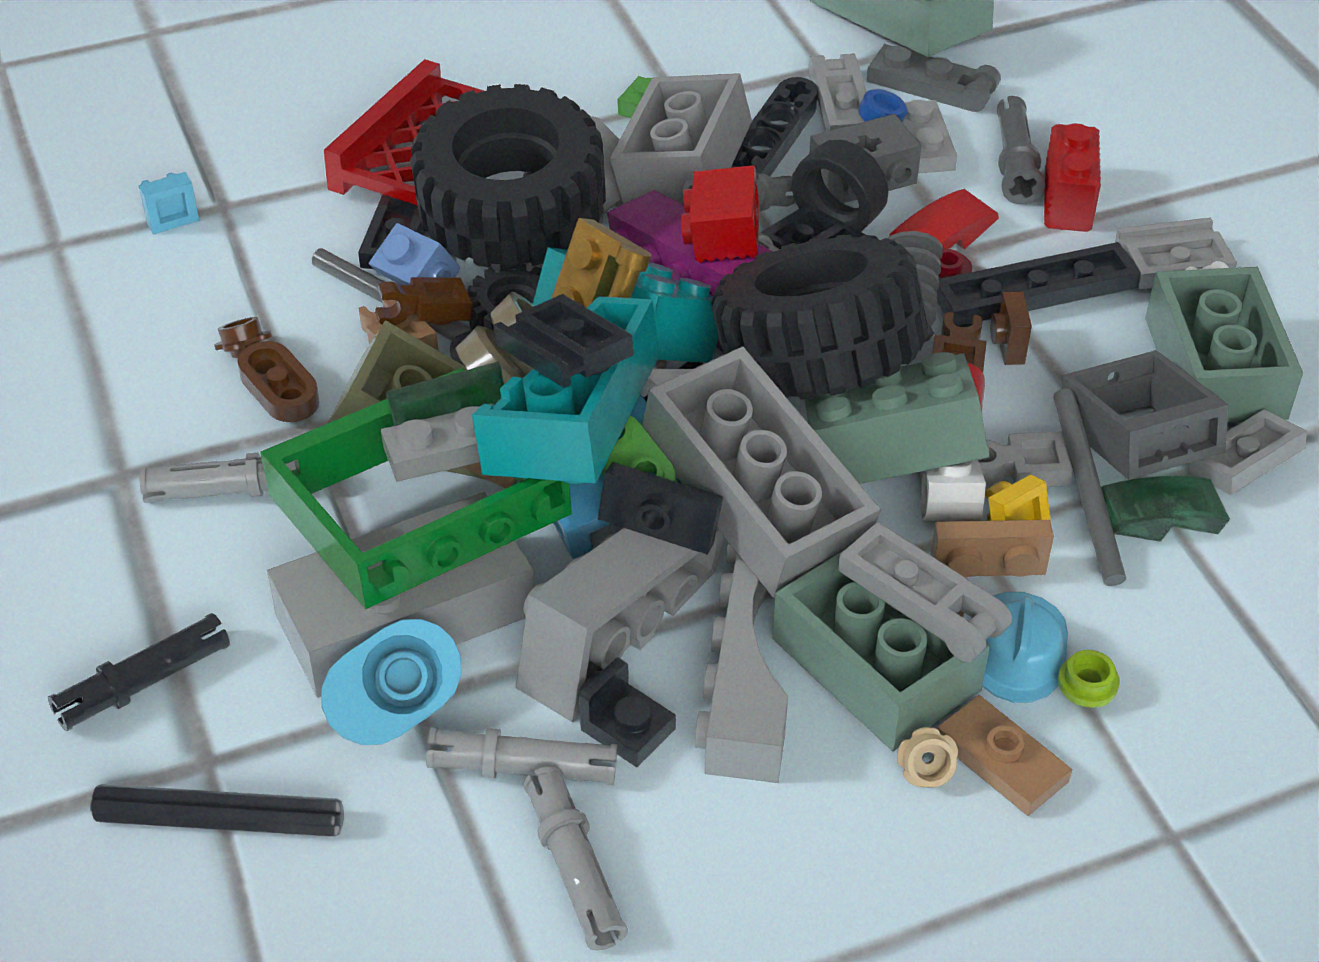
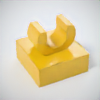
(1018, 501)

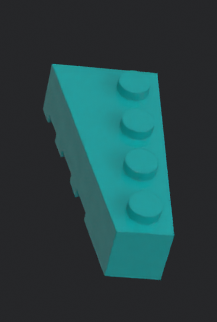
(570, 430)

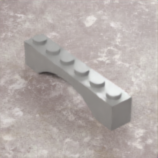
(748, 706)

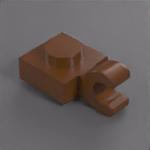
(431, 298)

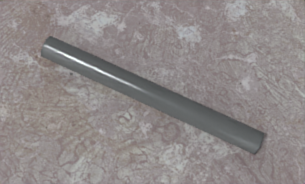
(368, 284)
(1089, 488)

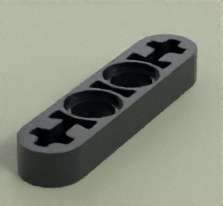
(778, 137)

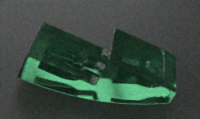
(1156, 504)

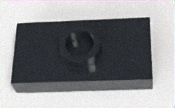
(660, 508)

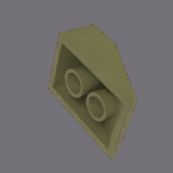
(390, 363)

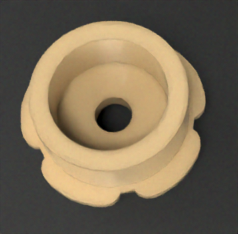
(930, 773)

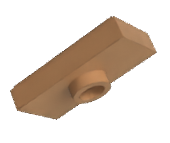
(1005, 755)

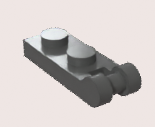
(933, 78)

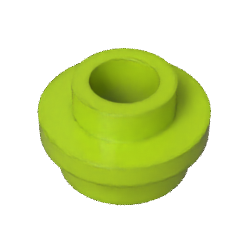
(1089, 679)

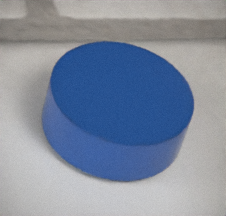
(881, 103)

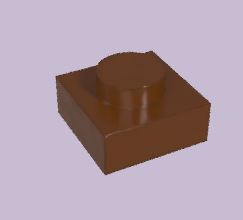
(1012, 328)

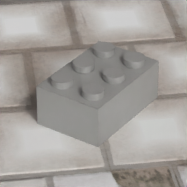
(678, 130)

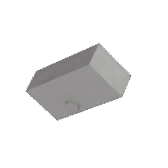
(780, 484)
(466, 602)

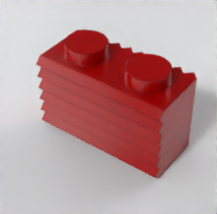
(1072, 177)
(722, 214)

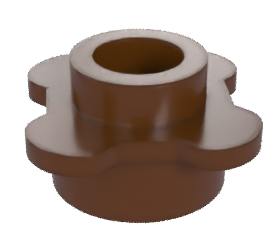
(240, 334)

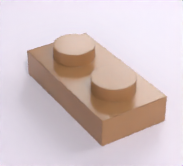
(994, 547)

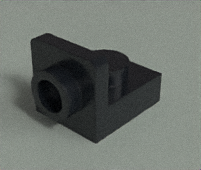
(622, 714)

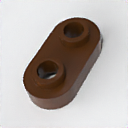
(278, 381)

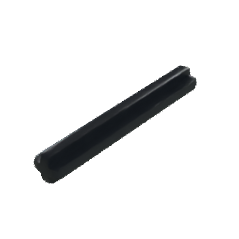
(217, 810)

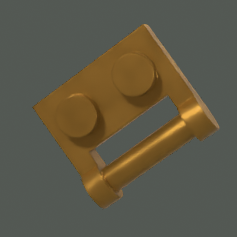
(599, 264)

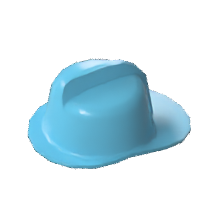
(1029, 653)
(391, 682)

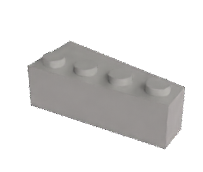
(601, 609)

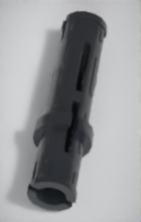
(117, 682)

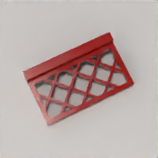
(384, 126)

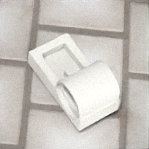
(953, 493)

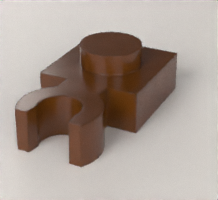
(962, 340)

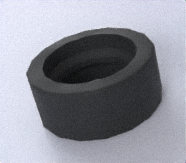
(856, 168)

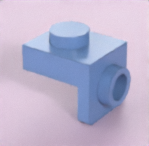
(412, 255)

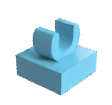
(168, 202)

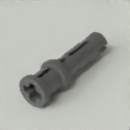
(1019, 158)

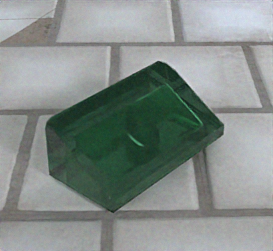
(445, 394)

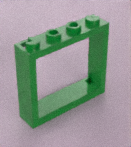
(356, 445)

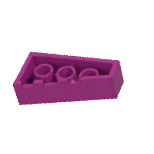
(655, 225)

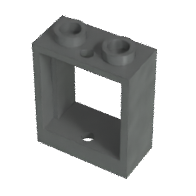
(1184, 428)

